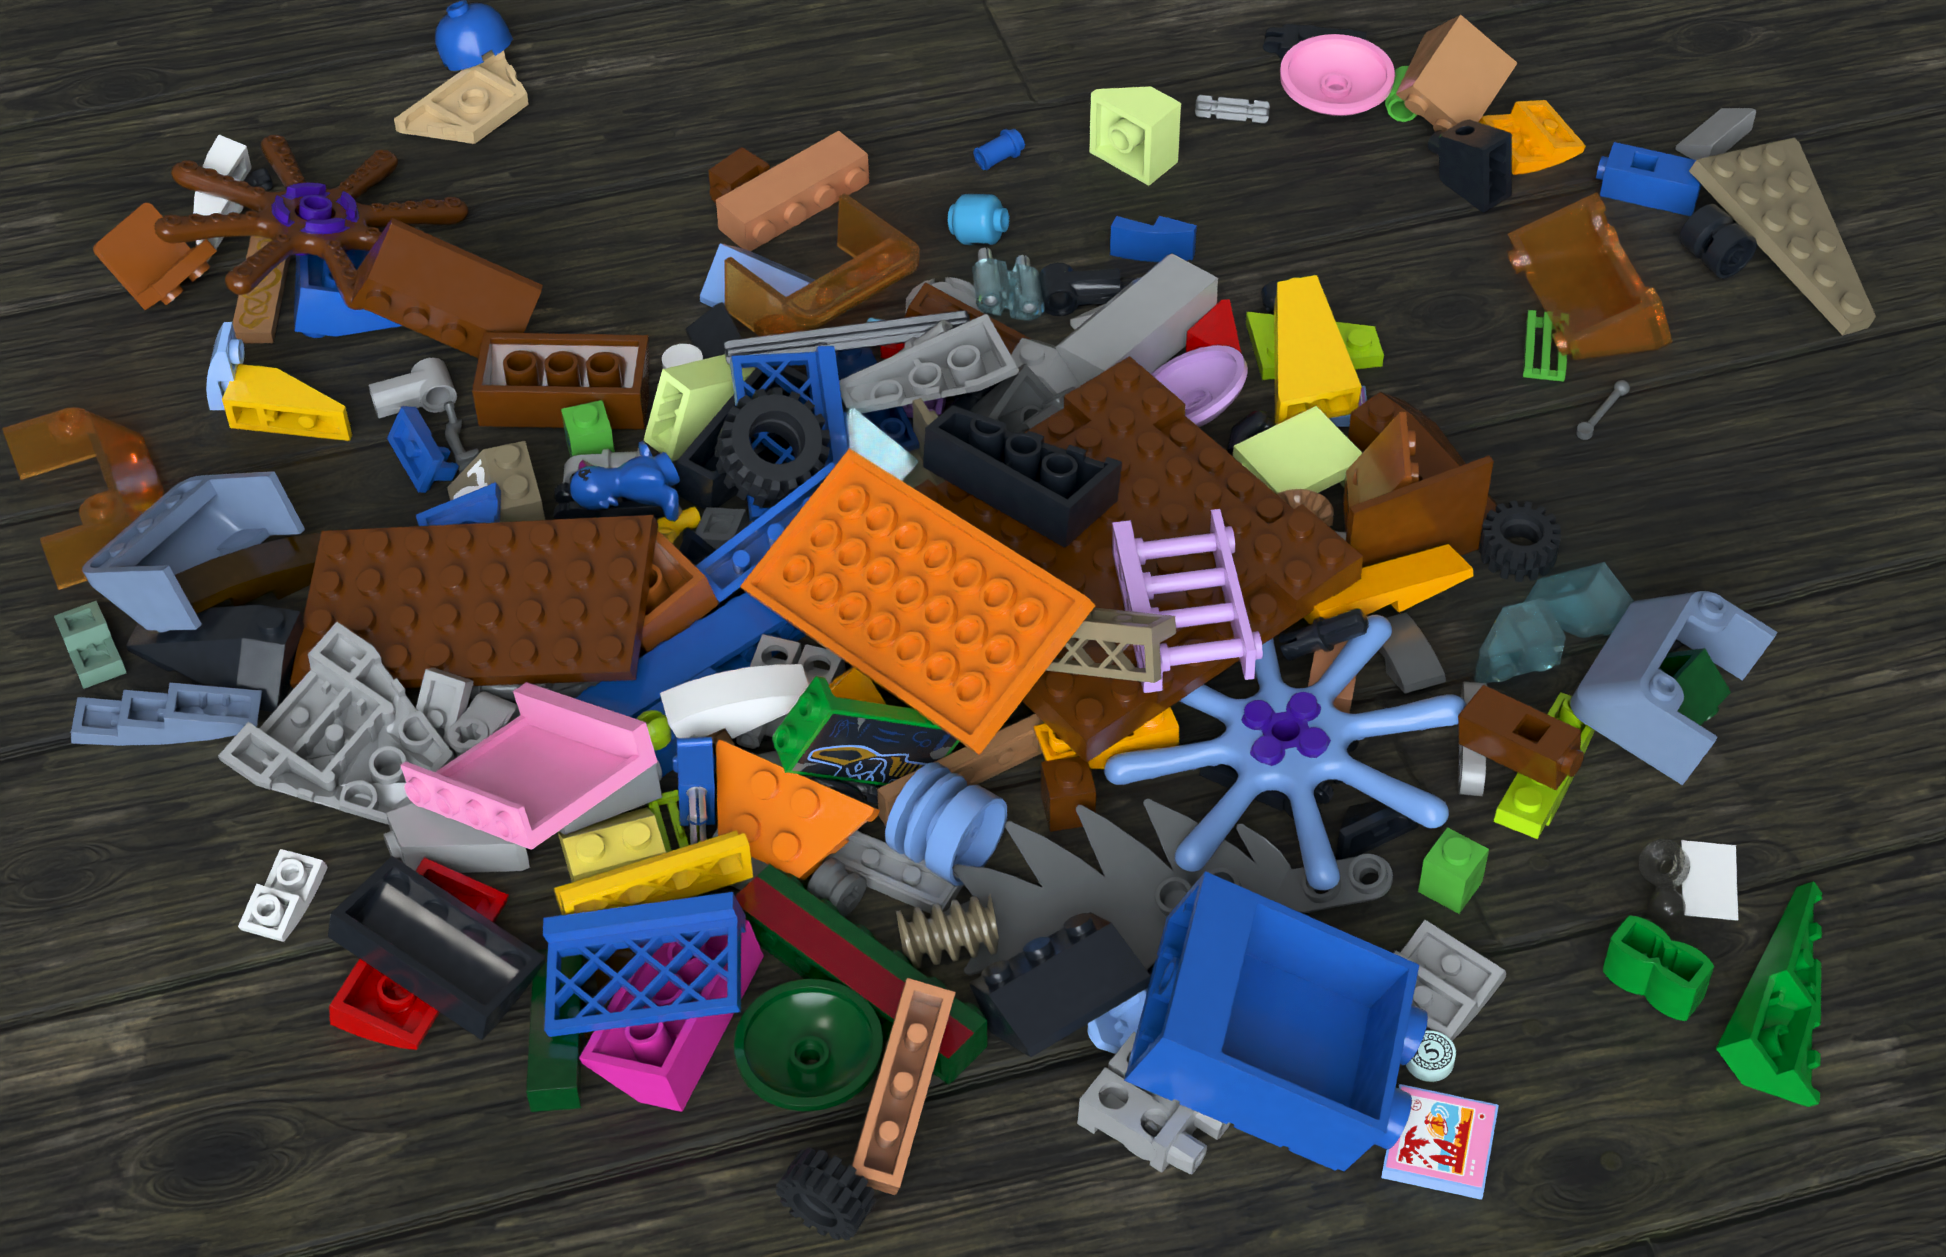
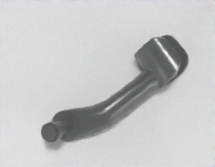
(452, 431)

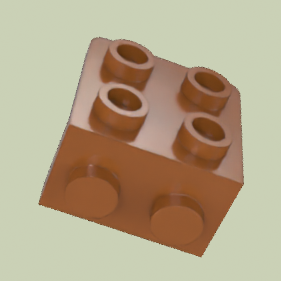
(146, 263)

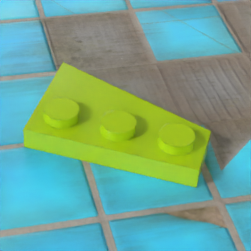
(1359, 340)

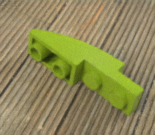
(1529, 803)

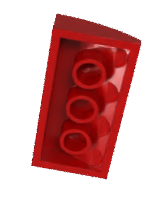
(381, 1008)

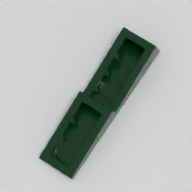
(555, 1060)

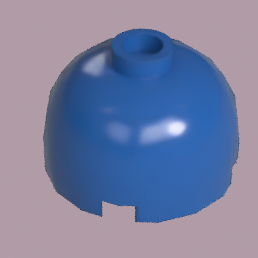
(469, 33)

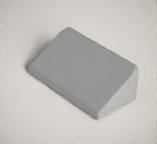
(1718, 133)

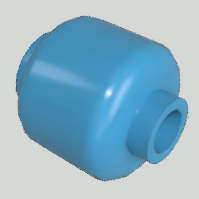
(978, 219)

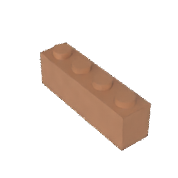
(792, 191)
(902, 1085)

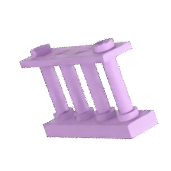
(1140, 587)

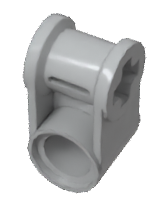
(480, 720)

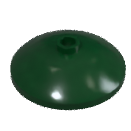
(805, 1023)

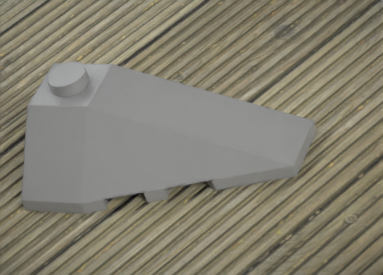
(941, 367)

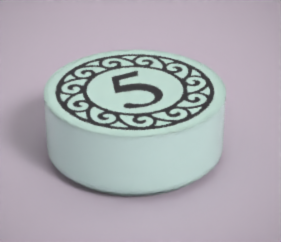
(1433, 1058)

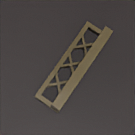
(1120, 627)

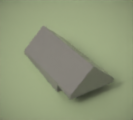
(1142, 320)

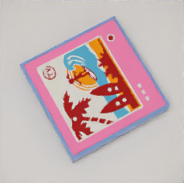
(1443, 1143)

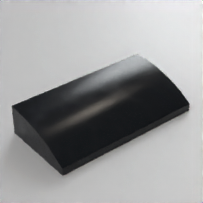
(435, 946)

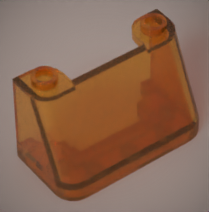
(1588, 284)

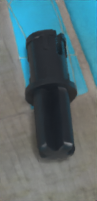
(1323, 634)

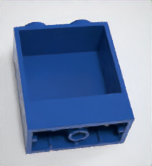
(1278, 1025)

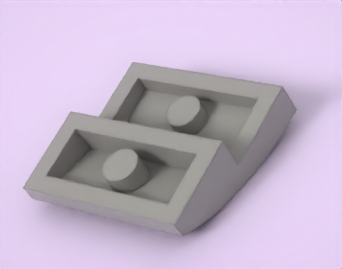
(1450, 980)

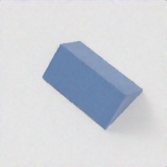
(776, 275)

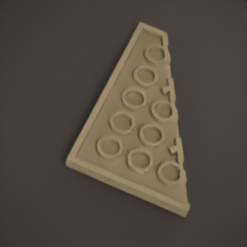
(1781, 205)

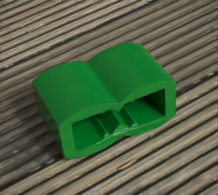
(1663, 970)

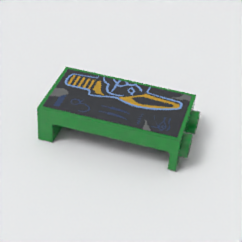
(856, 738)

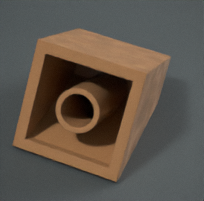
(1454, 74)

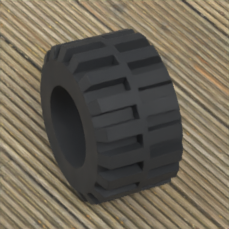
(779, 416)

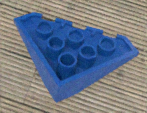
(319, 306)

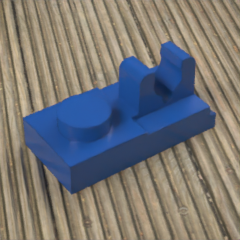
(418, 450)

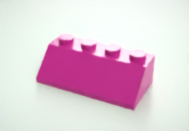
(666, 1059)

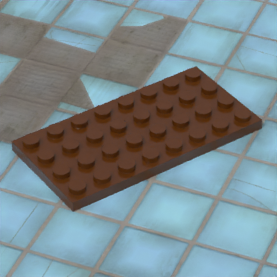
(488, 598)

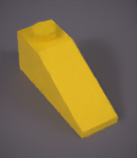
(279, 403)

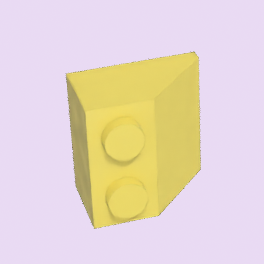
(612, 844)

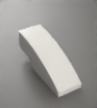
(227, 159)
(734, 700)

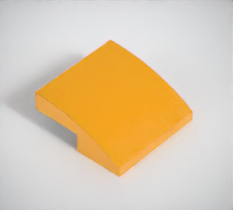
(1538, 136)

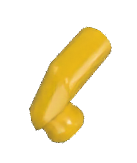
(688, 519)

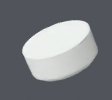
(680, 354)

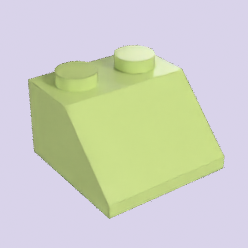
(1135, 130)

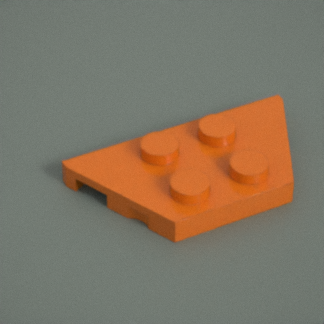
(783, 814)

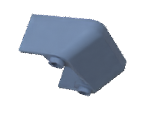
(184, 529)
(1637, 702)

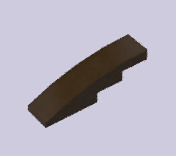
(251, 572)

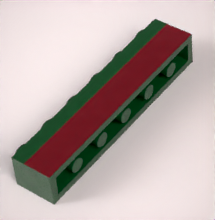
(826, 946)

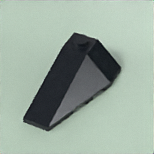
(231, 649)

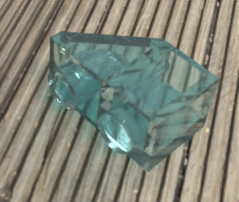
(1520, 642)

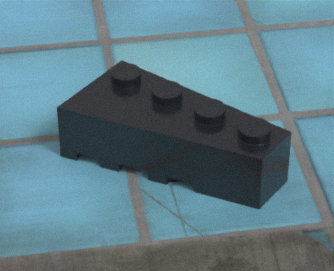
(697, 466)

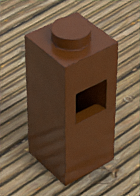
(1520, 737)

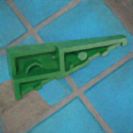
(1774, 1021)

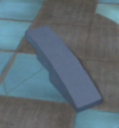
(173, 717)

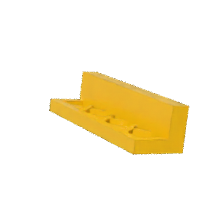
(662, 877)

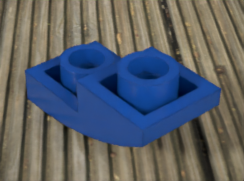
(1152, 243)

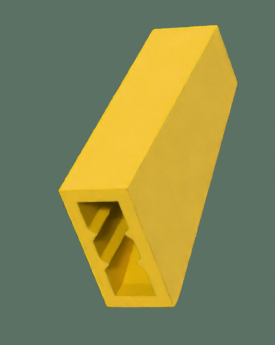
(1310, 354)

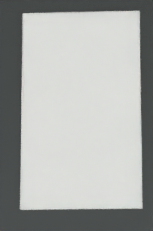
(1712, 880)

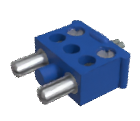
(696, 784)

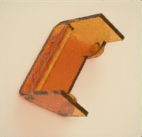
(879, 260)
(127, 468)

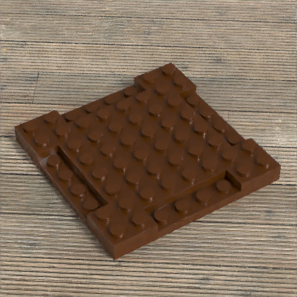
(1167, 490)

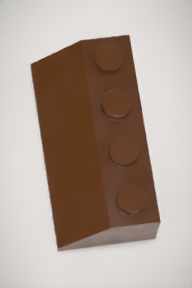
(441, 289)
(535, 375)

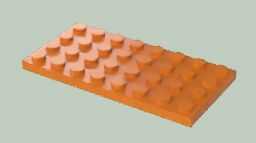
(917, 599)

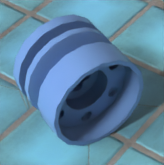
(945, 821)

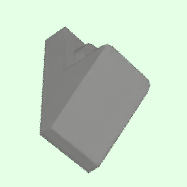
(443, 699)

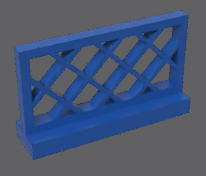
(823, 391)
(649, 927)

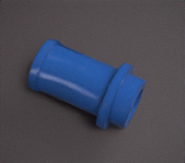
(1006, 145)

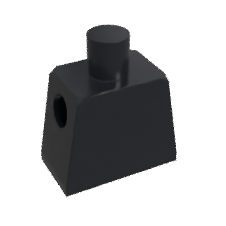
(1475, 162)

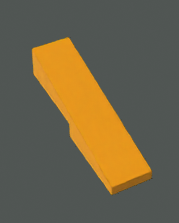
(1399, 583)

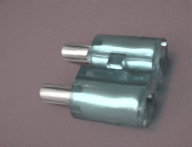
(1008, 289)

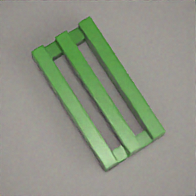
(1544, 372)

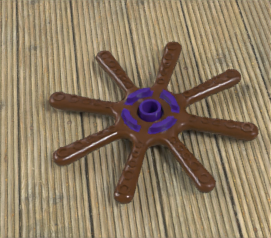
(302, 217)

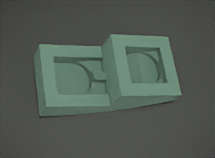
(90, 644)

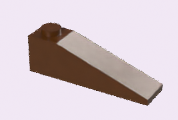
(1433, 449)

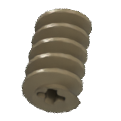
(948, 931)

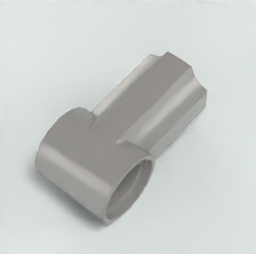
(426, 387)

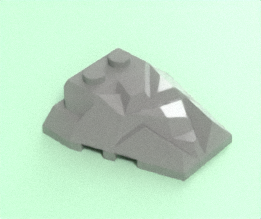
(341, 734)

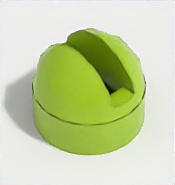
(658, 728)

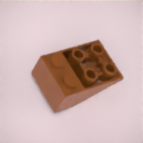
(1382, 465)

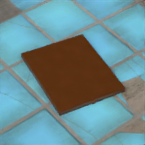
(1423, 515)

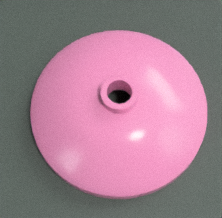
(1337, 74)

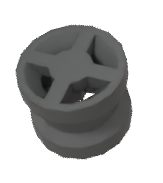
(837, 886)

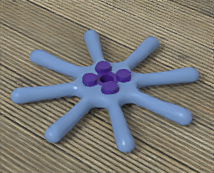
(1290, 744)

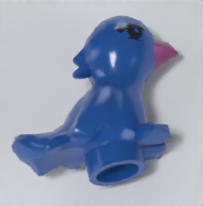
(641, 480)

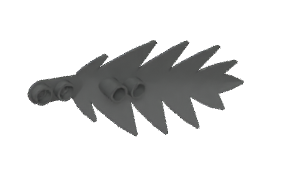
(1138, 885)

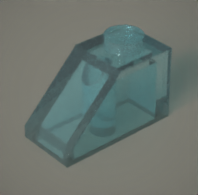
(876, 445)
(1584, 599)

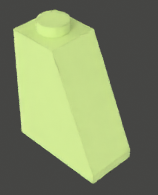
(687, 402)

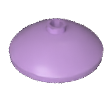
(1205, 380)

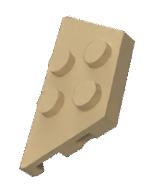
(467, 103)

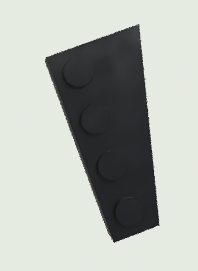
(1020, 474)

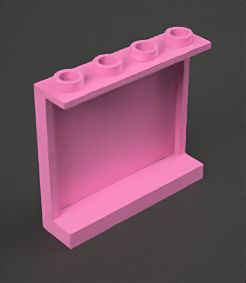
(536, 768)

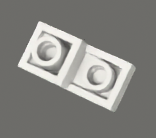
(285, 897)

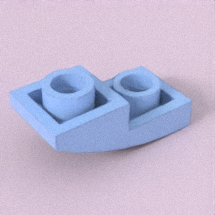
(225, 358)

